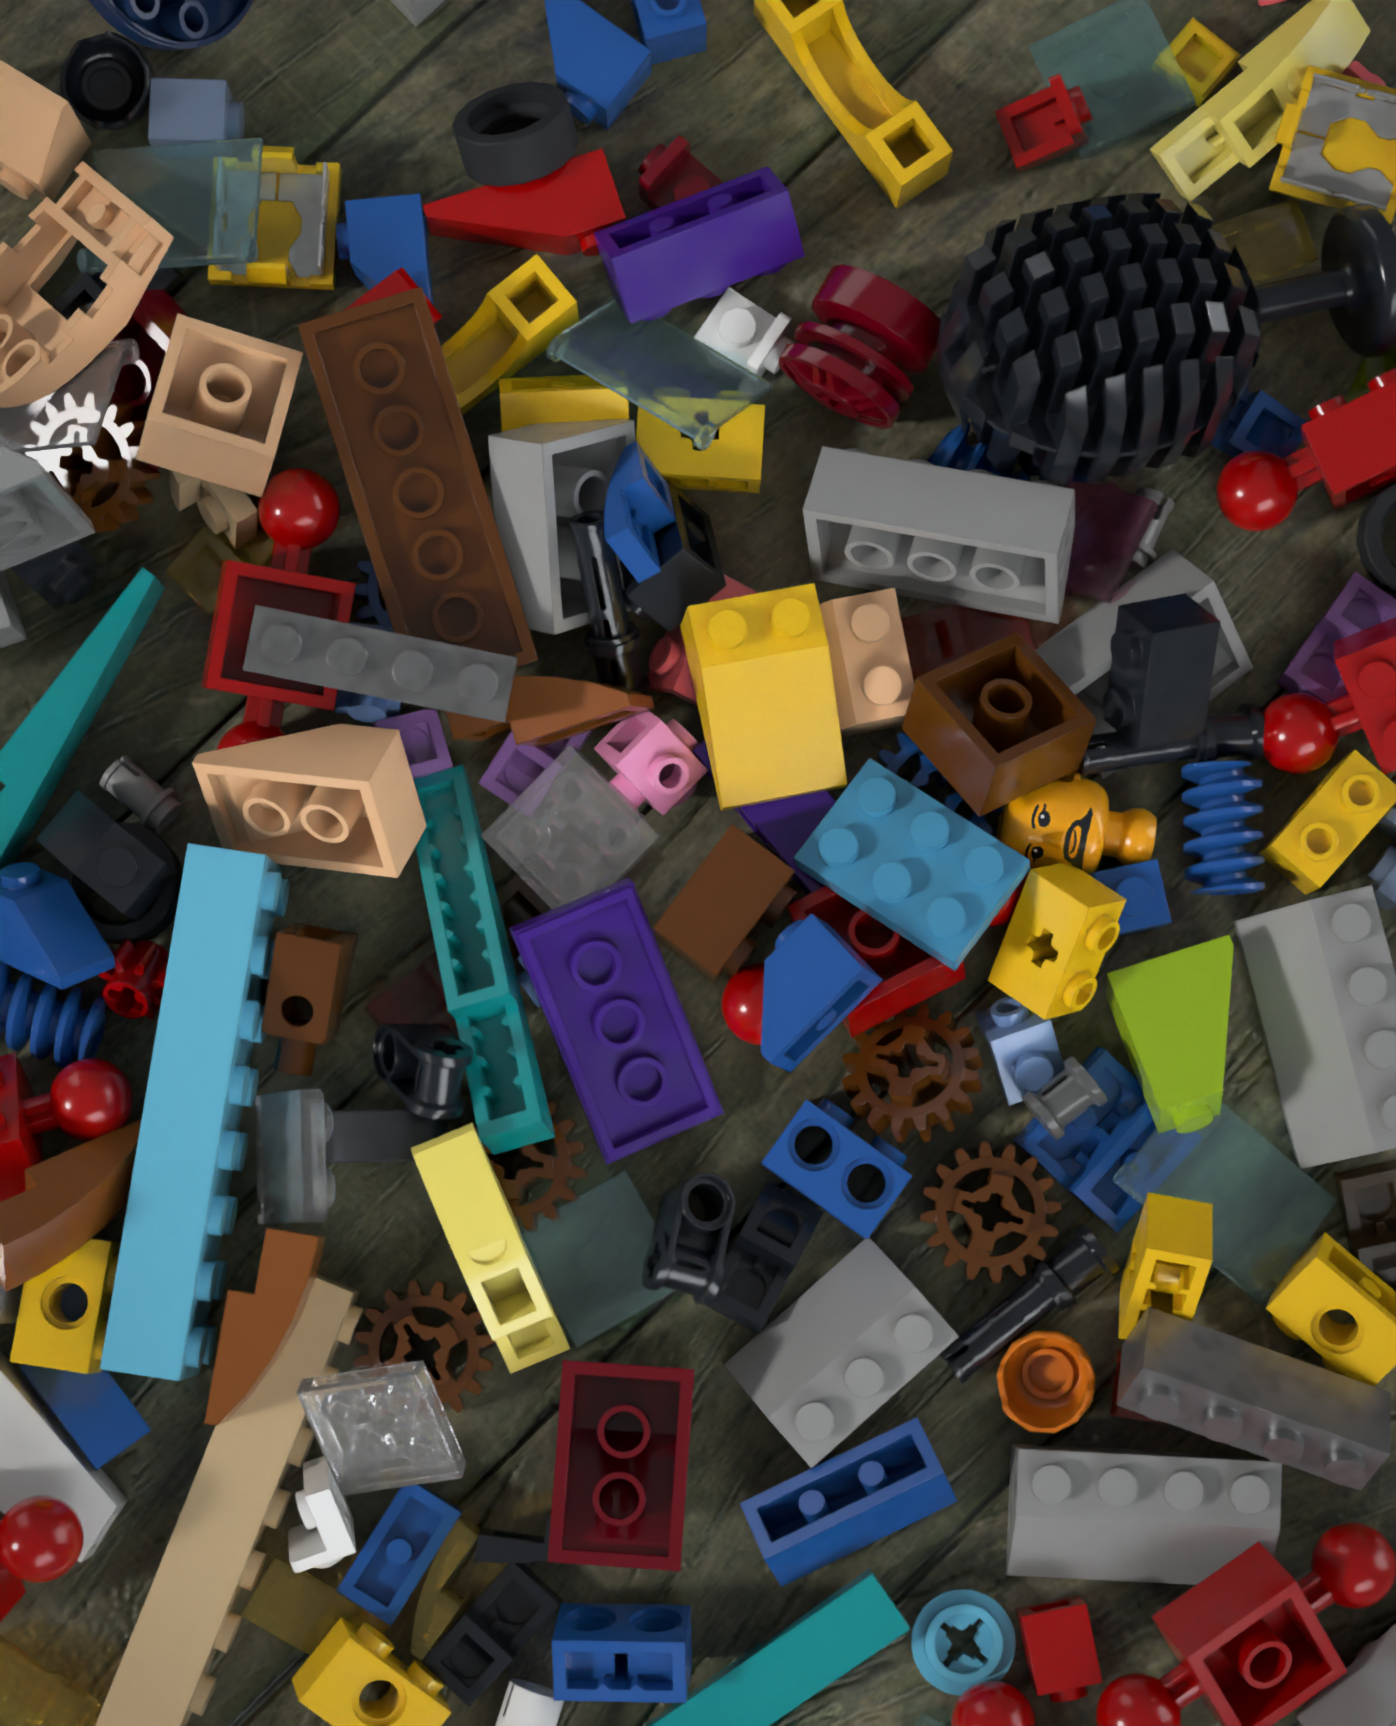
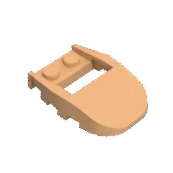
(36, 341)

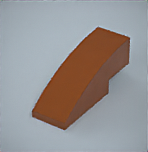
(552, 710)
(65, 1204)
(262, 1320)

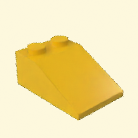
(765, 695)

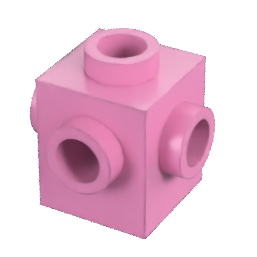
(652, 761)

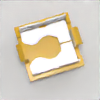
(1339, 143)
(294, 226)

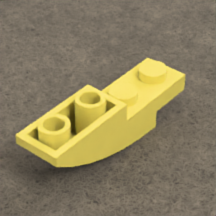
(1247, 112)
(489, 1248)

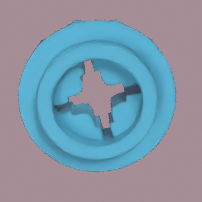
(960, 1609)

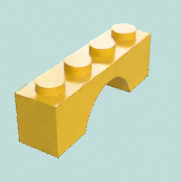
(879, 124)
(508, 331)

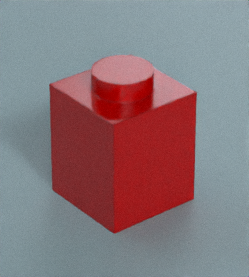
(1059, 1648)

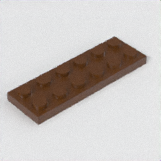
(415, 476)

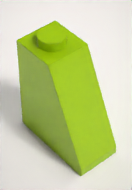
(1176, 1030)

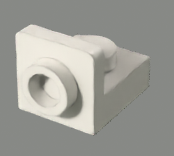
(746, 333)
(326, 1518)

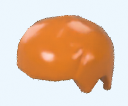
(1046, 1381)

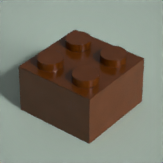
(998, 723)
(725, 905)

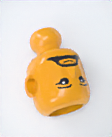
(1074, 826)

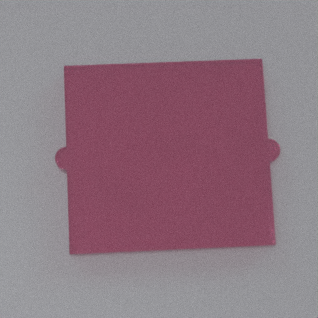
(1105, 537)

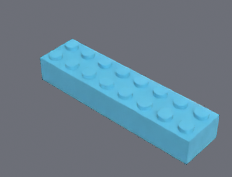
(194, 1115)

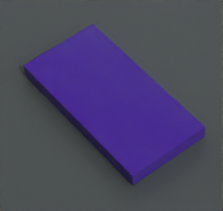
(617, 1020)

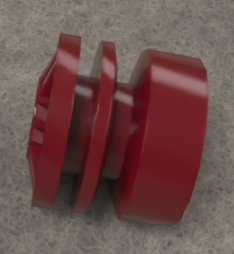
(862, 346)

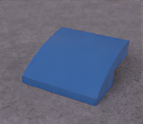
(1097, 1142)

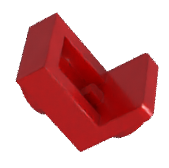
(1045, 124)

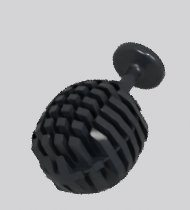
(1131, 336)

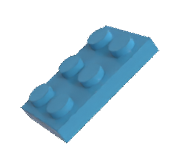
(912, 863)

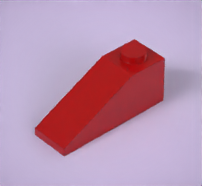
(540, 215)

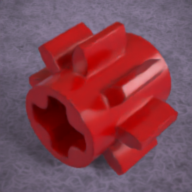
(137, 980)

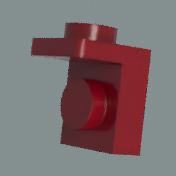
(673, 174)

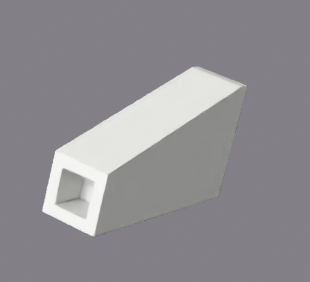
(44, 1460)

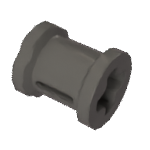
(1064, 1098)

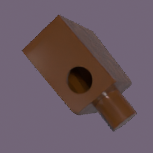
(312, 965)

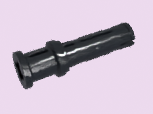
(611, 635)
(1224, 736)
(1052, 1286)

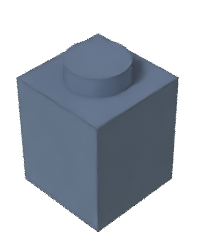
(193, 112)

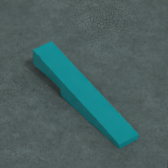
(55, 727)
(479, 967)
(796, 1661)

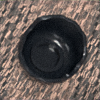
(107, 81)

